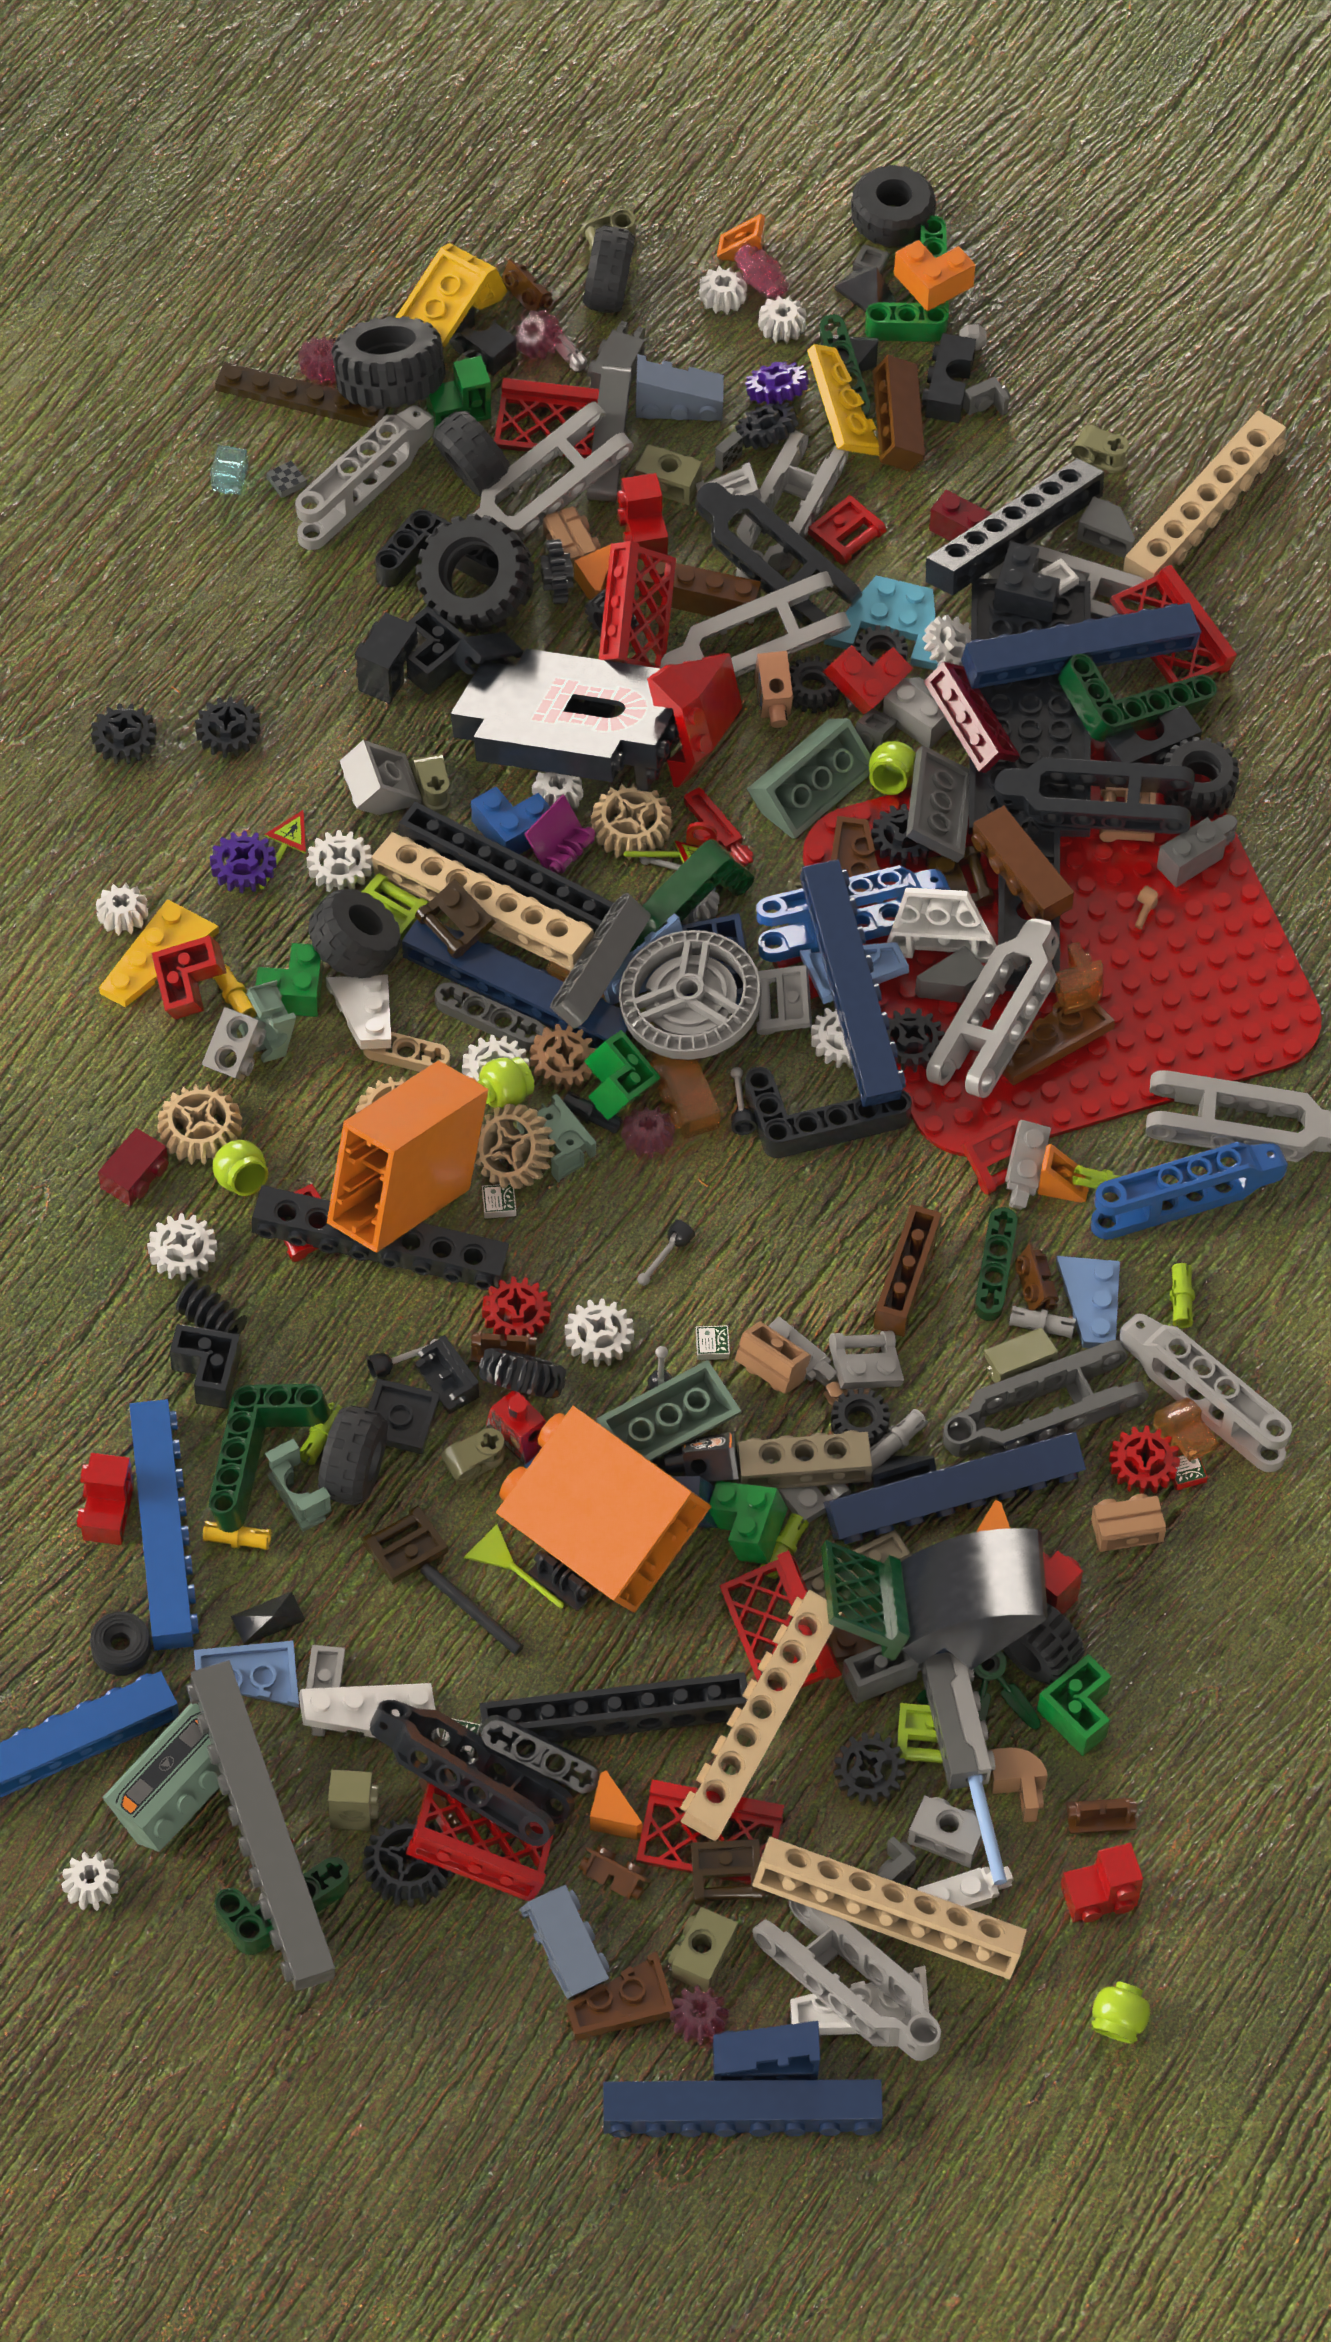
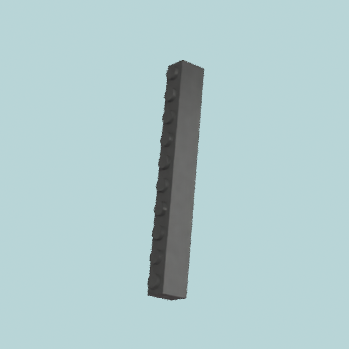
(262, 1826)

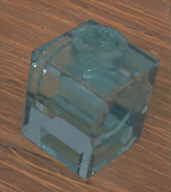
(229, 469)

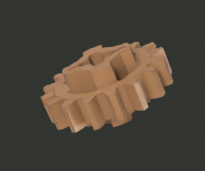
(553, 1065)

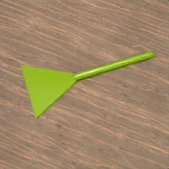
(494, 1551)

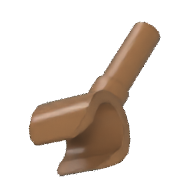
(1149, 898)
(833, 1392)

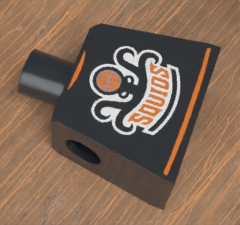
(717, 1454)

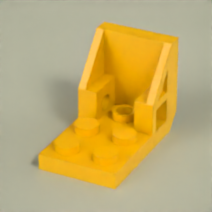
(451, 288)

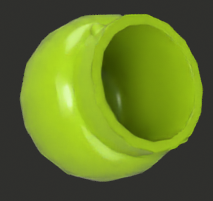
(892, 767)
(507, 1081)
(240, 1167)
(1120, 2012)

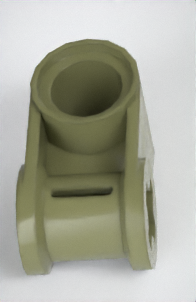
(621, 218)
(1099, 447)
(432, 781)
(473, 1455)

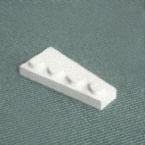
(354, 1707)
(811, 2008)

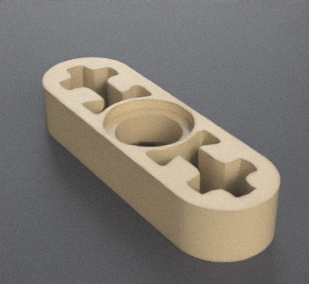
(413, 1063)

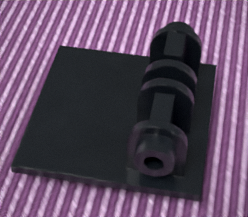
(561, 1580)

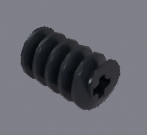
(205, 1310)

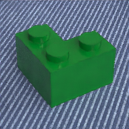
(467, 392)
(300, 983)
(623, 1074)
(752, 1515)
(1071, 1704)

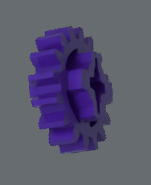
(777, 383)
(243, 861)

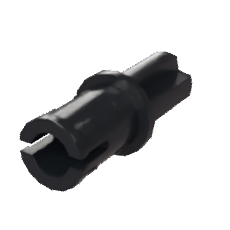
(586, 1110)

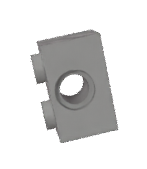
(956, 1846)

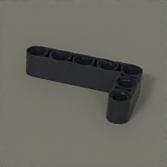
(402, 553)
(817, 1120)

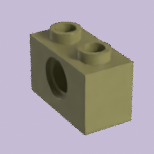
(675, 472)
(352, 1800)
(705, 1929)

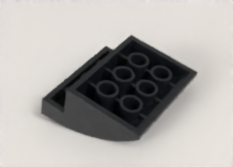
(974, 1594)

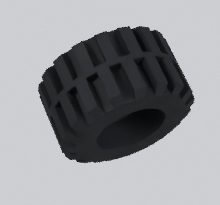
(1207, 760)
(1047, 1649)

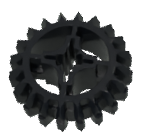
(522, 1373)
(383, 1852)

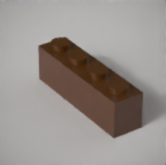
(898, 413)
(706, 590)
(1022, 865)
(907, 1270)

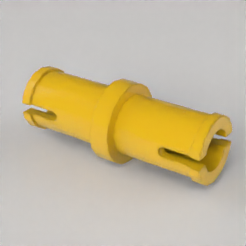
(235, 993)
(243, 1537)

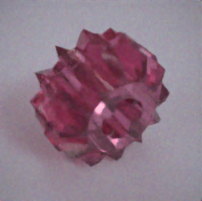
(538, 334)
(317, 359)
(648, 1131)
(702, 2003)

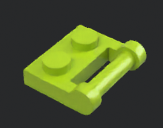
(401, 915)
(917, 1725)

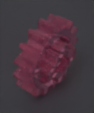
(761, 271)

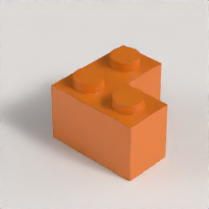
(932, 278)

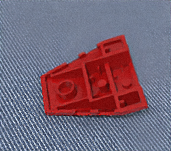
(703, 704)

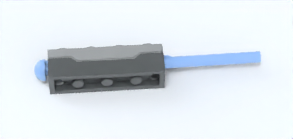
(962, 1740)

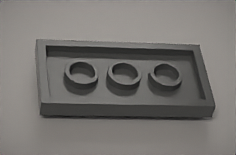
(939, 804)

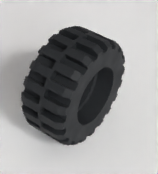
(388, 362)
(445, 552)

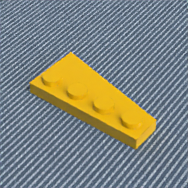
(842, 404)
(136, 969)

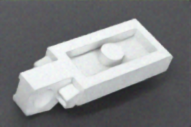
(969, 1888)

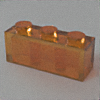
(687, 1094)

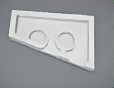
(365, 1008)

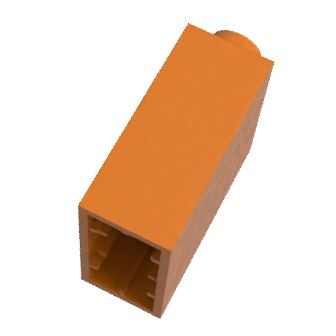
(407, 1155)
(601, 1507)

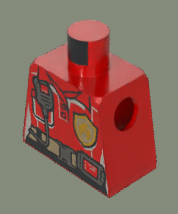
(517, 1423)

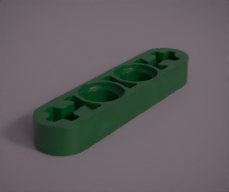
(851, 363)
(995, 1263)

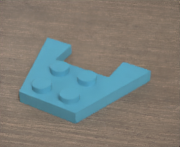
(896, 605)

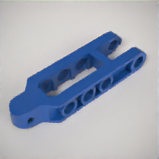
(793, 909)
(1144, 1191)

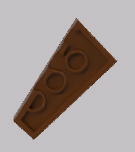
(1056, 1038)

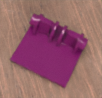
(559, 836)

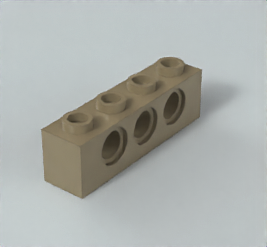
(819, 1470)

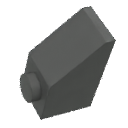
(1106, 528)
(950, 978)

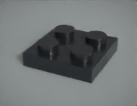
(408, 1413)

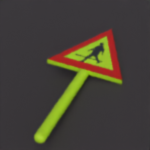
(290, 834)
(683, 850)

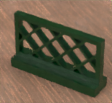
(887, 1601)

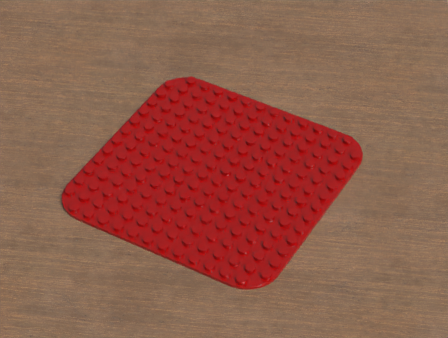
(1190, 993)

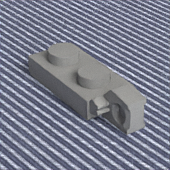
(1026, 1162)
(819, 1364)
(325, 1671)

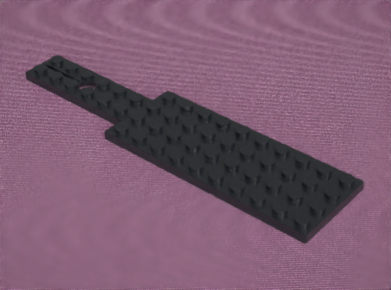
(1039, 725)

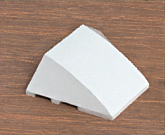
(940, 923)

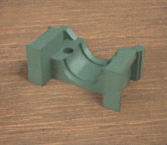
(279, 1024)
(569, 1136)
(305, 1508)

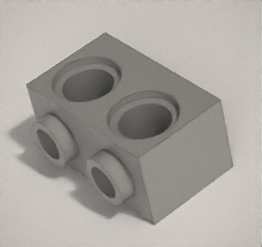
(226, 1041)

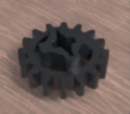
(767, 425)
(556, 571)
(240, 722)
(126, 733)
(890, 837)
(911, 1039)
(860, 1776)

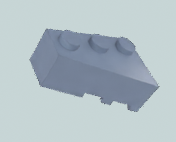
(677, 393)
(566, 1941)

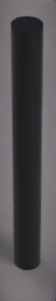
(471, 1609)

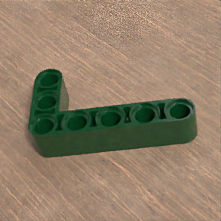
(1106, 716)
(692, 883)
(249, 1415)

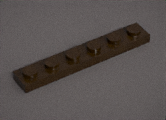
(294, 395)

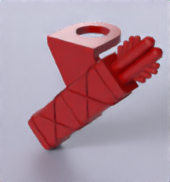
(714, 826)

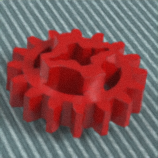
(532, 1308)
(1159, 1456)

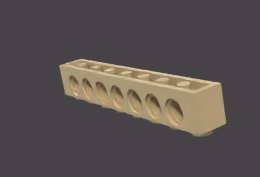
(1207, 497)
(518, 917)
(712, 1817)
(889, 1908)

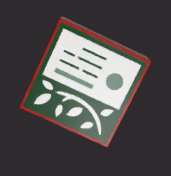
(1189, 1473)

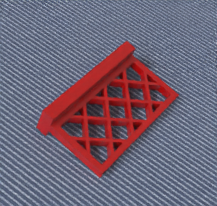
(540, 395)
(621, 604)
(1211, 641)
(794, 1586)
(672, 1797)
(476, 1860)

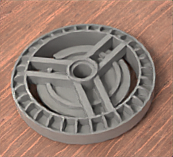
(695, 1023)

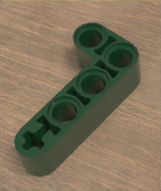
(251, 1918)

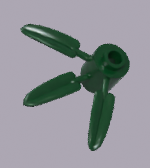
(1010, 1693)

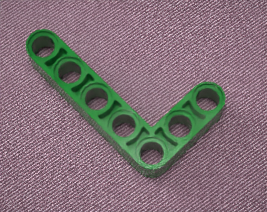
(911, 320)

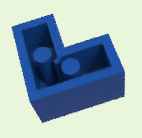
(503, 822)

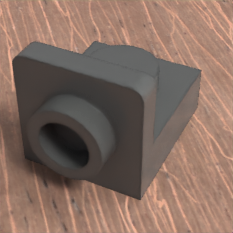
(986, 394)
(875, 728)
(903, 1864)

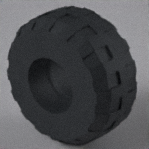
(892, 187)
(608, 269)
(470, 451)
(354, 933)
(353, 1454)

